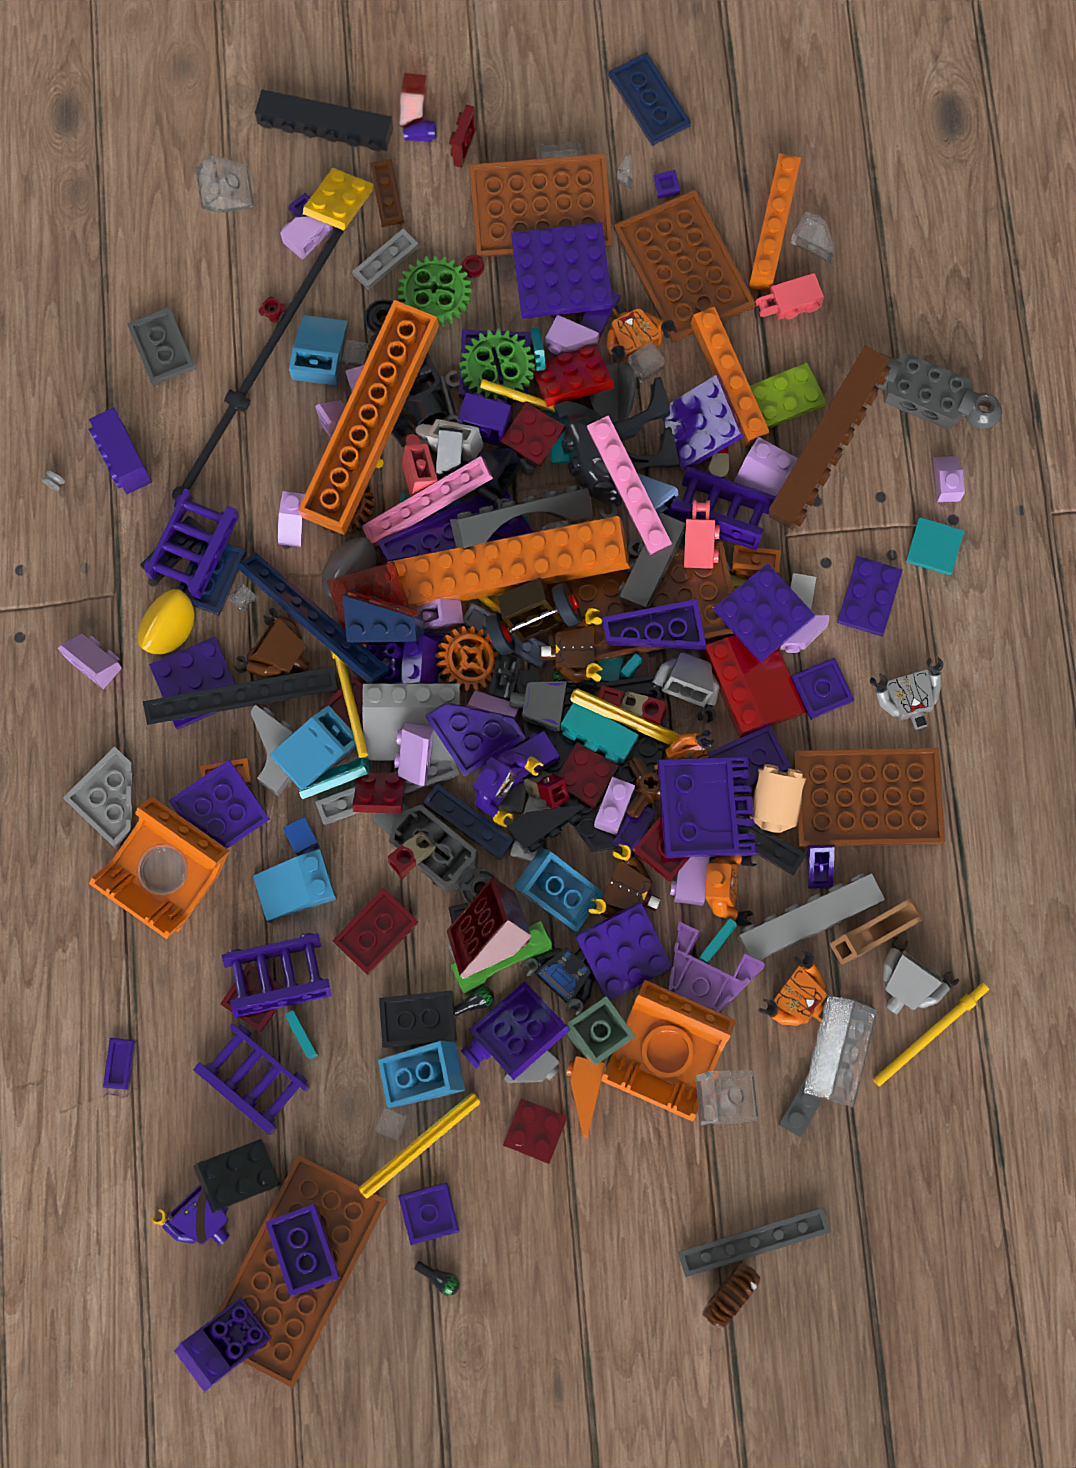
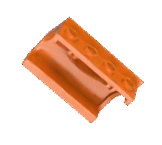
(670, 1048)

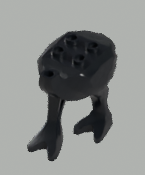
(584, 456)

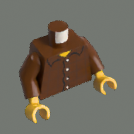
(575, 650)
(626, 887)

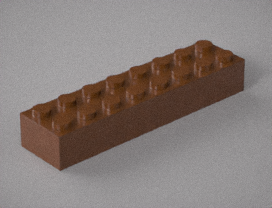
(829, 437)

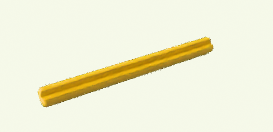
(623, 716)
(419, 1145)

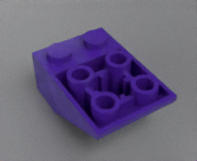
(407, 661)
(222, 1344)

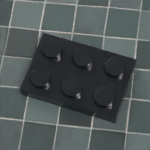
(417, 1019)
(236, 1175)

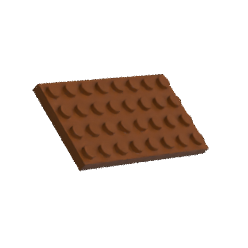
(678, 585)
(300, 1319)

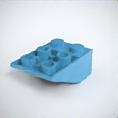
(318, 350)
(315, 748)

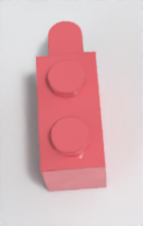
(792, 298)
(417, 465)
(701, 538)

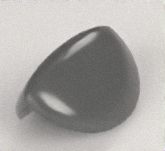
(617, 401)
(350, 557)

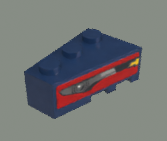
(380, 621)

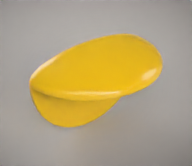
(166, 623)

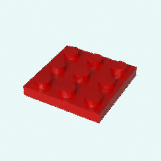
(573, 376)

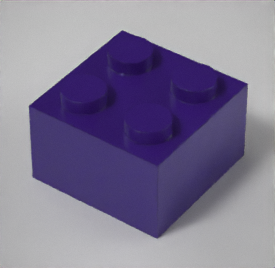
(490, 417)

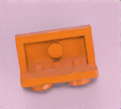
(749, 561)

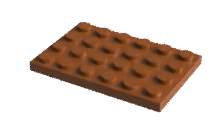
(537, 197)
(683, 263)
(870, 797)

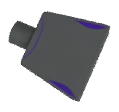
(541, 703)

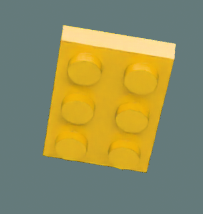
(338, 199)

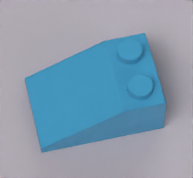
(294, 885)
(558, 889)
(421, 1074)

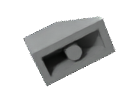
(541, 1069)

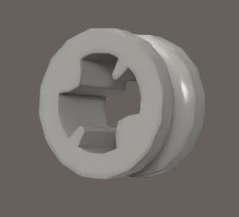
(53, 480)

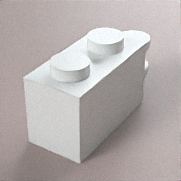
(471, 437)

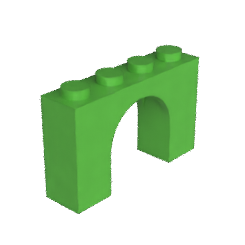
(538, 944)

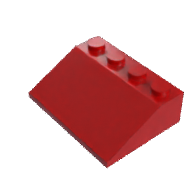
(752, 690)

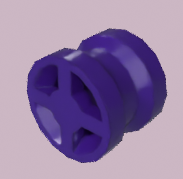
(475, 1053)

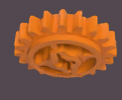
(475, 664)

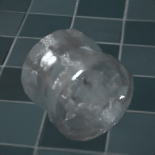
(242, 597)

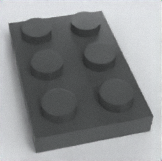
(161, 346)

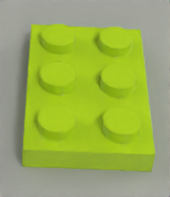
(788, 395)

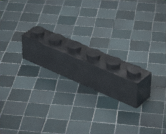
(324, 120)

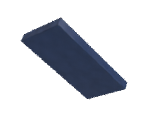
(649, 99)

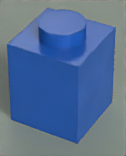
(301, 837)

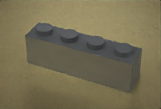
(650, 570)

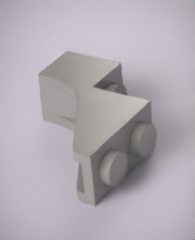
(272, 735)

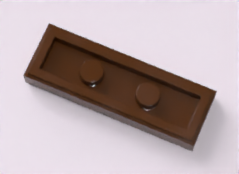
(386, 193)

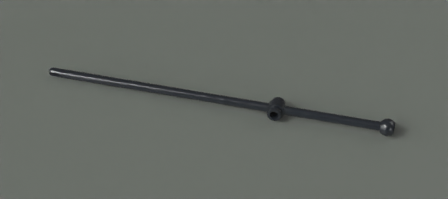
(238, 400)

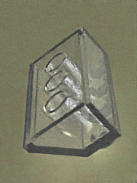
(840, 1051)

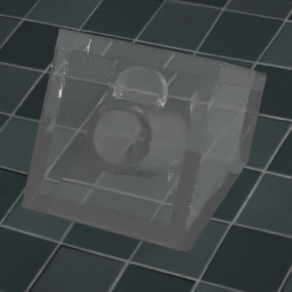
(223, 185)

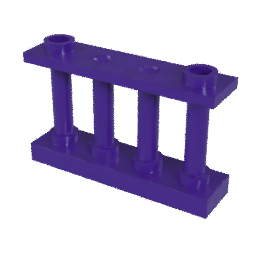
(730, 528)
(206, 561)
(292, 992)
(229, 1086)

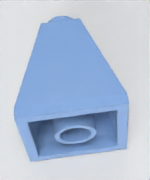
(660, 494)

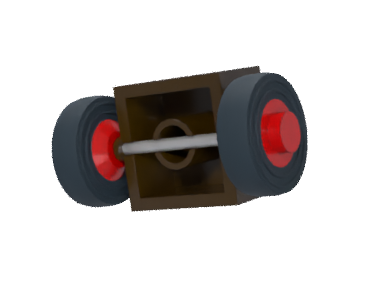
(531, 612)

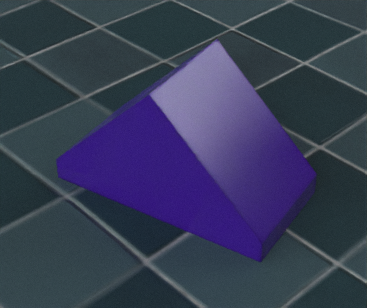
(820, 866)

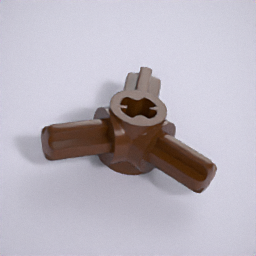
(643, 794)

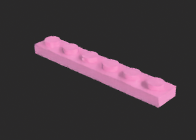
(629, 485)
(428, 501)

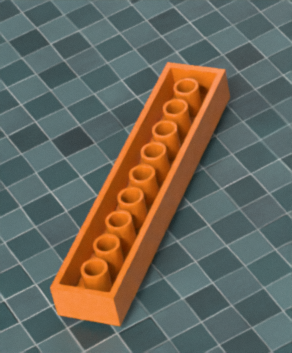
(369, 417)
(511, 562)

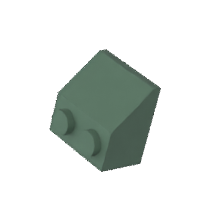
(599, 1031)

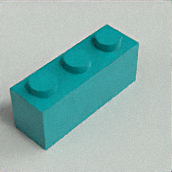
(599, 733)

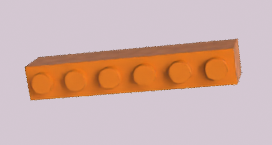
(774, 222)
(725, 364)

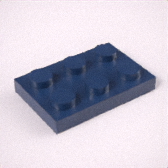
(220, 581)

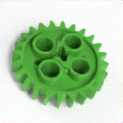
(435, 272)
(518, 362)

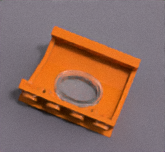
(161, 869)

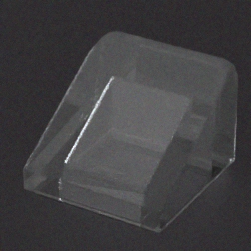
(624, 173)

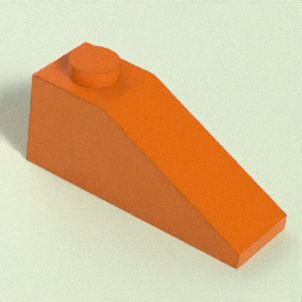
(585, 1086)

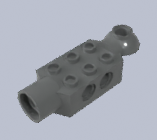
(937, 394)
(453, 860)

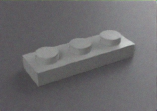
(385, 259)

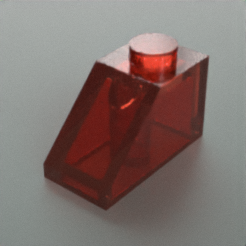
(413, 99)

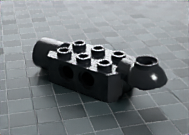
(424, 395)

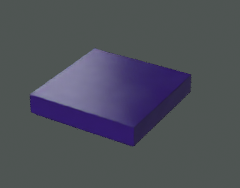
(822, 688)
(428, 1213)

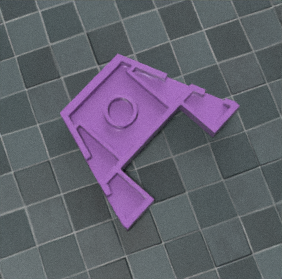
(703, 982)

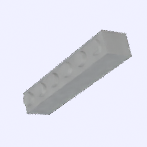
(811, 918)

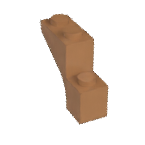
(877, 931)

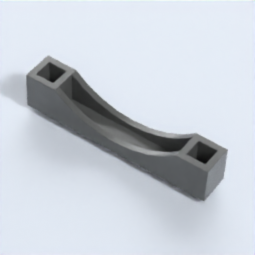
(478, 527)

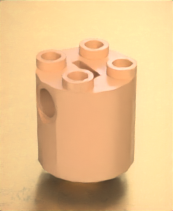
(777, 798)

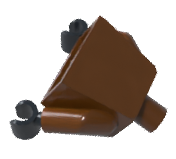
(276, 650)

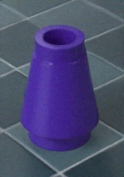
(421, 131)

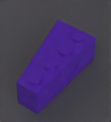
(660, 627)

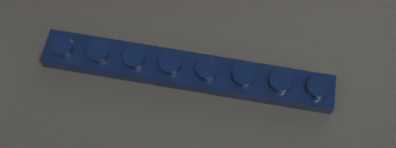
(312, 618)

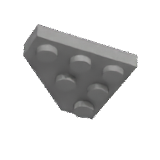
(106, 797)

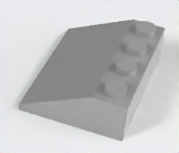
(392, 705)

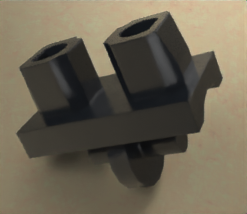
(504, 676)

